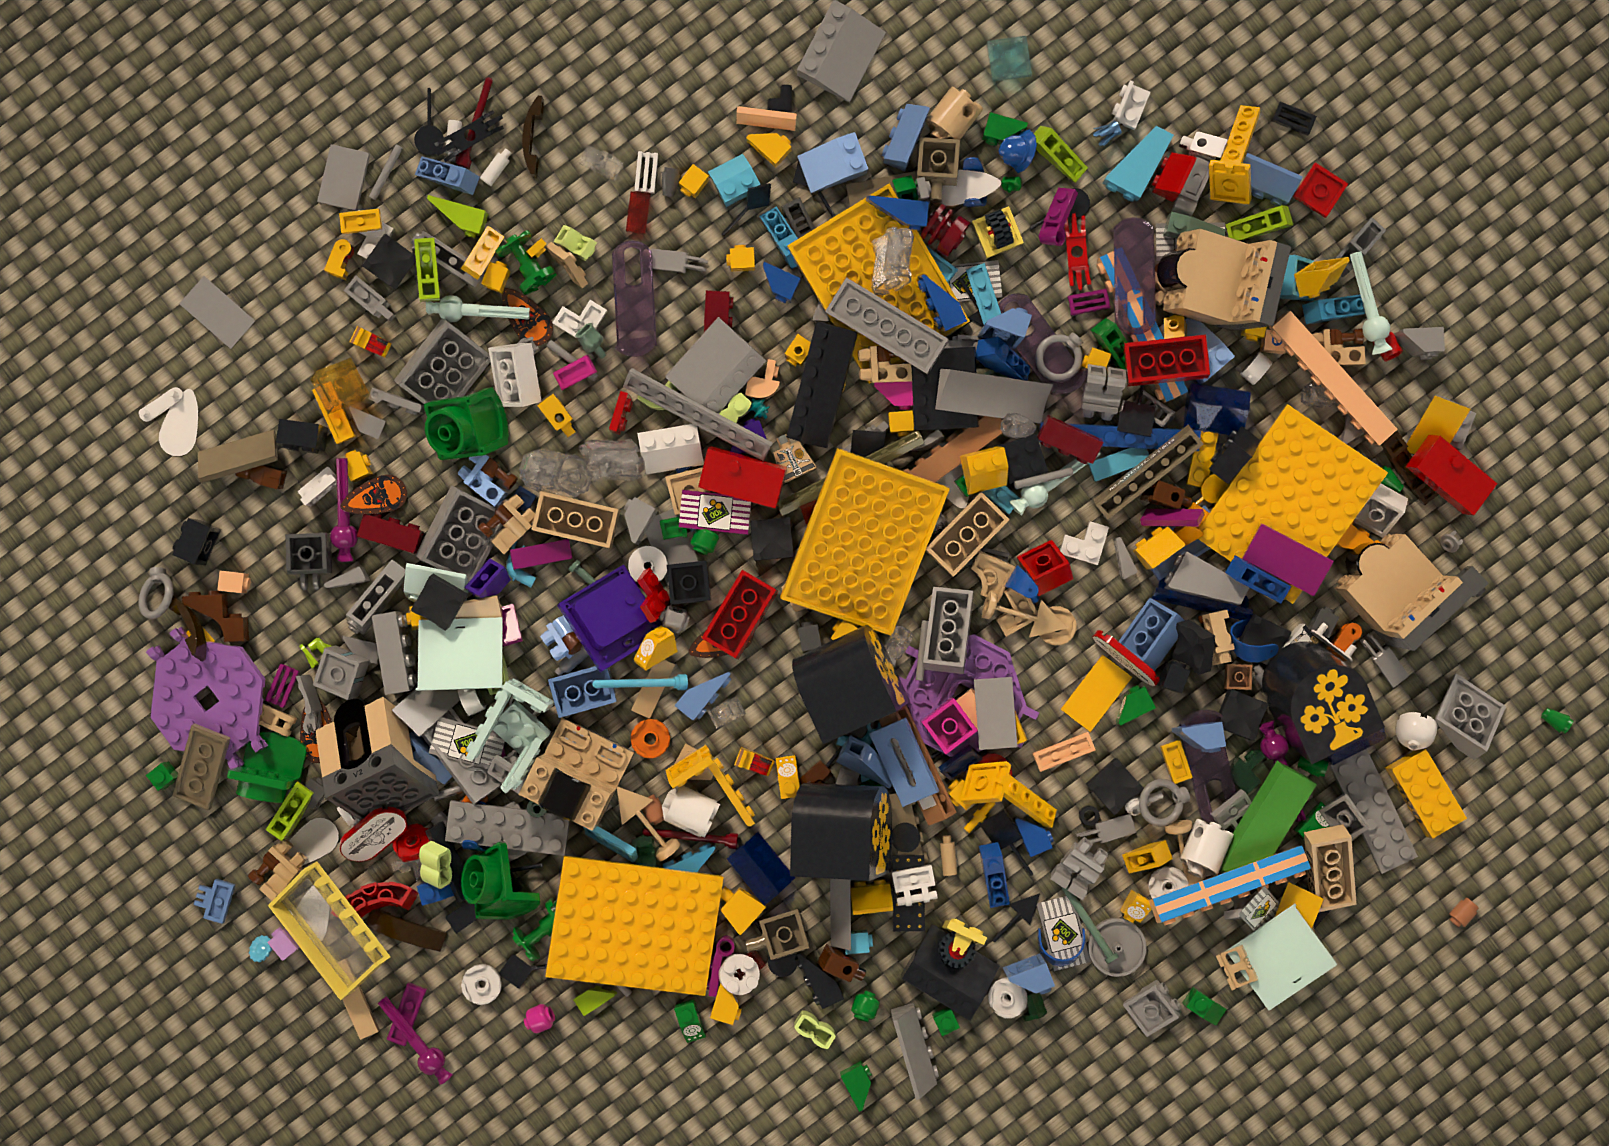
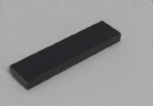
(437, 834)
(466, 915)

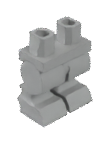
(1101, 398)
(1079, 861)

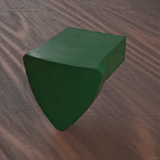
(1035, 1006)

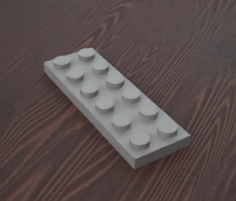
(887, 325)
(472, 779)
(507, 825)
(1387, 836)

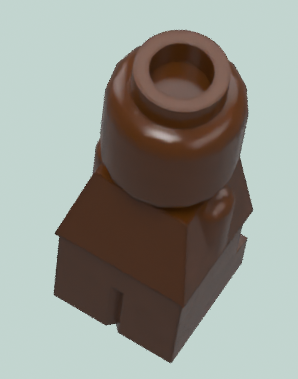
(265, 476)

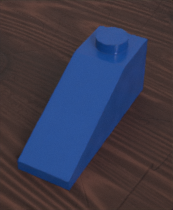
(905, 211)
(1257, 579)

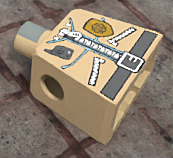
(794, 458)

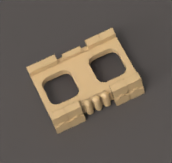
(1230, 970)

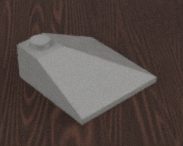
(1469, 717)

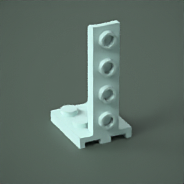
(520, 693)
(525, 736)

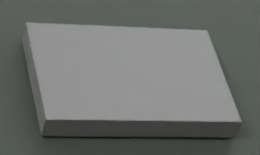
(343, 177)

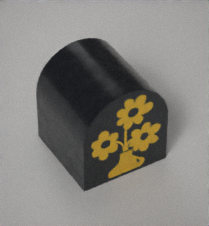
(848, 683)
(1318, 700)
(841, 832)

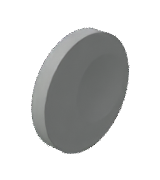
(1123, 939)

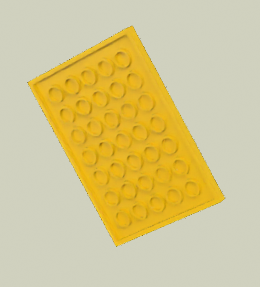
(845, 249)
(1296, 484)
(864, 542)
(634, 926)

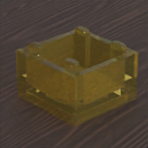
(339, 385)

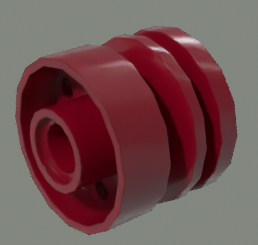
(947, 232)

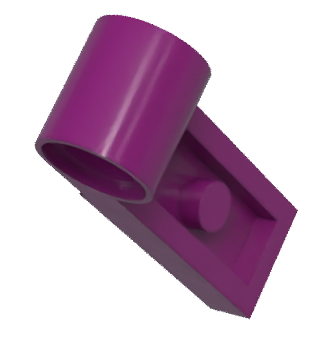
(1052, 228)
(715, 964)

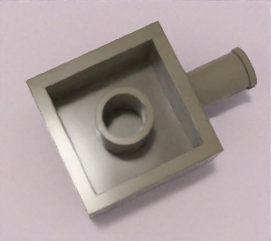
(938, 164)
(781, 935)

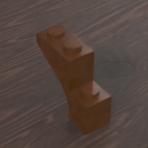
(216, 607)

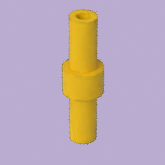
(979, 816)

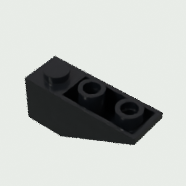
(823, 983)

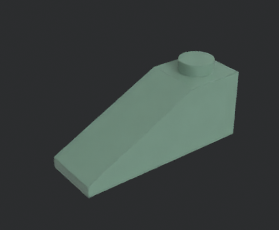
(1179, 223)

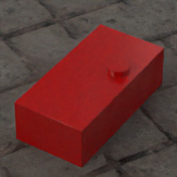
(1166, 360)
(1451, 475)
(742, 477)
(740, 614)

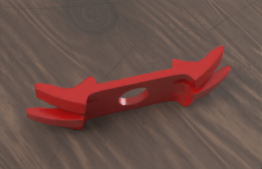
(1077, 263)

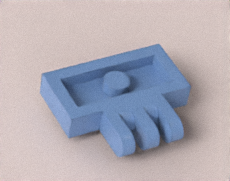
(216, 900)

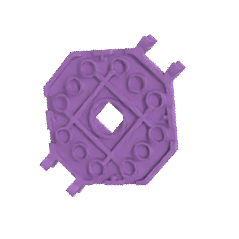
(982, 662)
(229, 676)

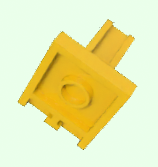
(1231, 177)
(695, 765)
(992, 782)

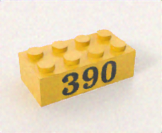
(1426, 793)

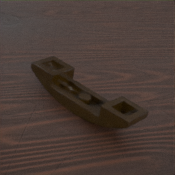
(534, 113)
(1399, 456)
(197, 641)
(405, 930)

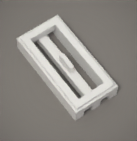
(647, 155)

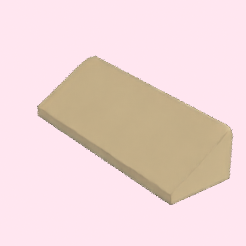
(480, 608)
(649, 696)

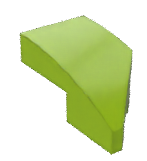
(592, 999)

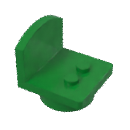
(466, 425)
(271, 770)
(489, 886)

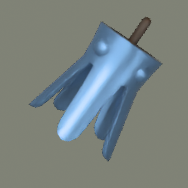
(1111, 130)

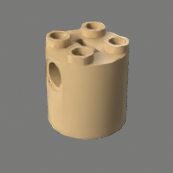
(953, 115)

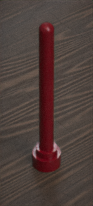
(464, 158)
(729, 840)

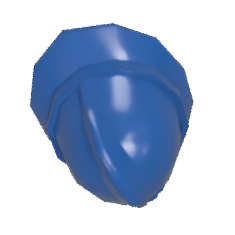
(1018, 150)

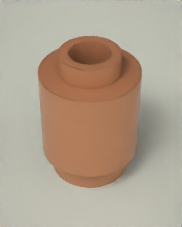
(653, 811)
(1463, 913)

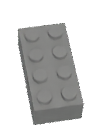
(948, 630)
(394, 652)

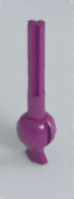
(343, 535)
(1275, 747)
(431, 1059)

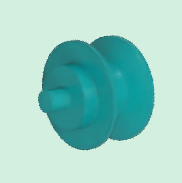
(759, 408)

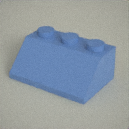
(905, 136)
(1271, 181)
(1008, 326)
(1152, 633)
(575, 691)
(1203, 736)
(1030, 974)

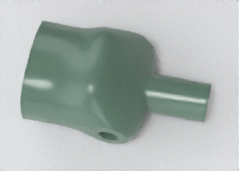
(591, 340)

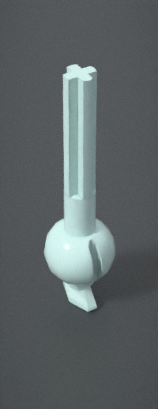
(452, 308)
(1375, 327)
(1037, 494)

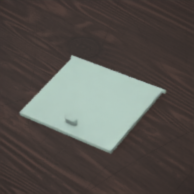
(460, 656)
(1284, 954)

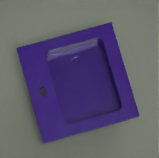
(607, 617)

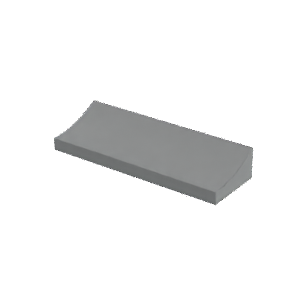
(991, 395)

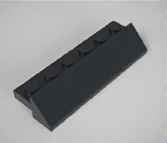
(822, 384)

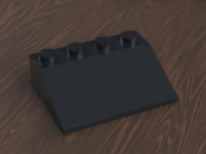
(926, 388)
(954, 987)

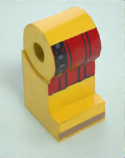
(338, 259)
(370, 342)
(754, 761)

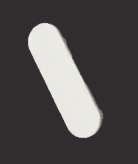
(161, 404)
(1347, 654)

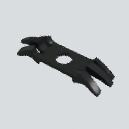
(459, 141)

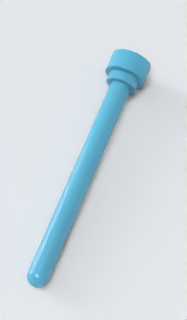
(679, 682)

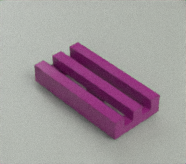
(1087, 294)
(275, 682)

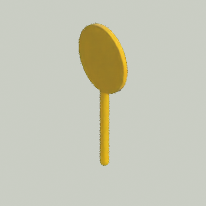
(1212, 489)

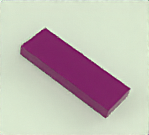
(1172, 517)
(540, 554)
(409, 1009)

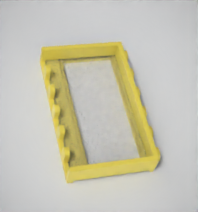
(328, 930)

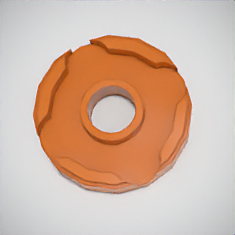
(650, 750)

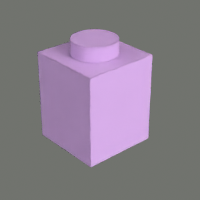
(283, 943)

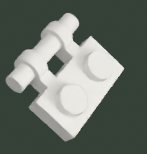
(912, 879)

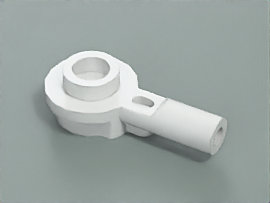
(1133, 805)

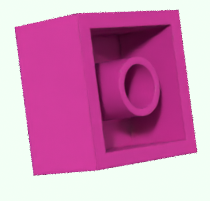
(949, 725)

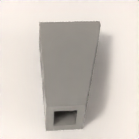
(448, 259)
(1204, 580)
(375, 598)

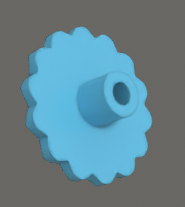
(260, 949)

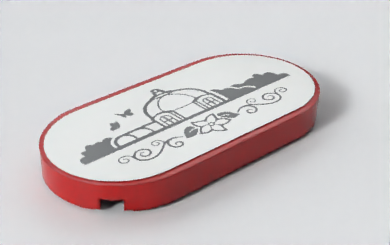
(1126, 658)
(373, 834)

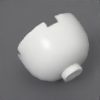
(1416, 731)

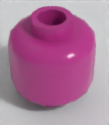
(539, 1018)

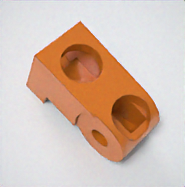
(1345, 637)

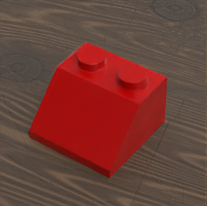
(1173, 175)
(1046, 567)

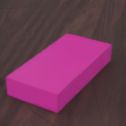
(574, 372)

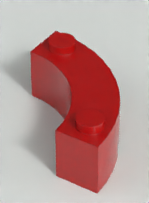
(380, 895)

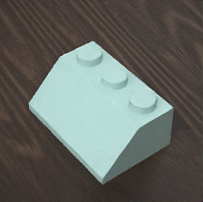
(418, 575)

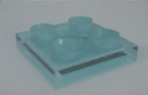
(1009, 58)

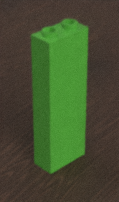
(1268, 817)

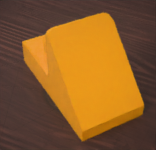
(1189, 533)

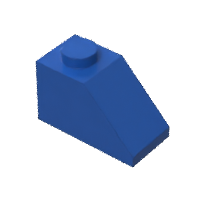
(781, 282)
(1034, 837)
(430, 894)

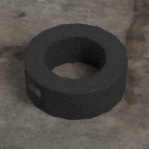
(1096, 818)

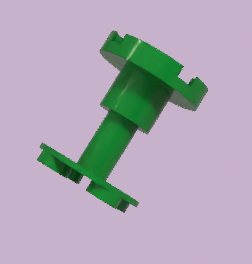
(529, 268)
(545, 928)

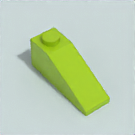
(1059, 153)
(466, 218)
(1260, 223)
(427, 269)
(290, 812)

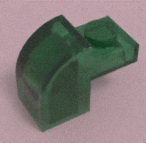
(1242, 773)
(646, 851)

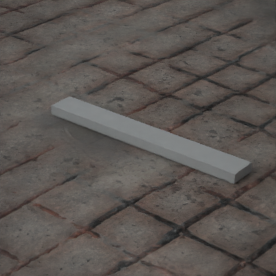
(697, 414)

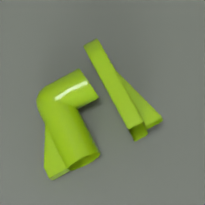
(318, 644)

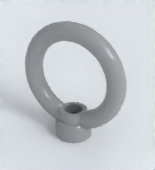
(1073, 342)
(157, 575)
(1179, 795)

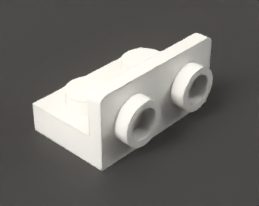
(1131, 105)
(318, 487)

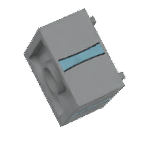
(341, 672)

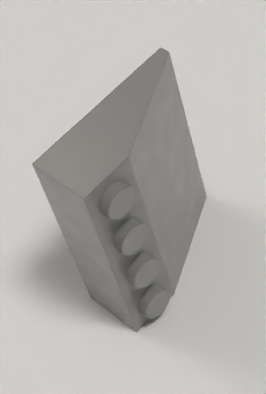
(840, 51)
(443, 365)
(715, 367)
(454, 537)
(914, 1049)

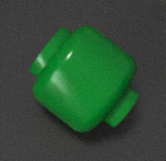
(704, 541)
(865, 1006)

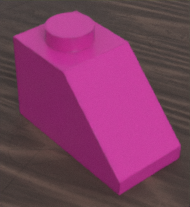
(897, 393)

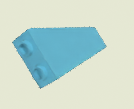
(1137, 168)

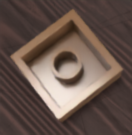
(1238, 676)

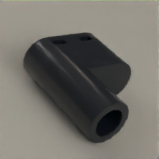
(784, 103)

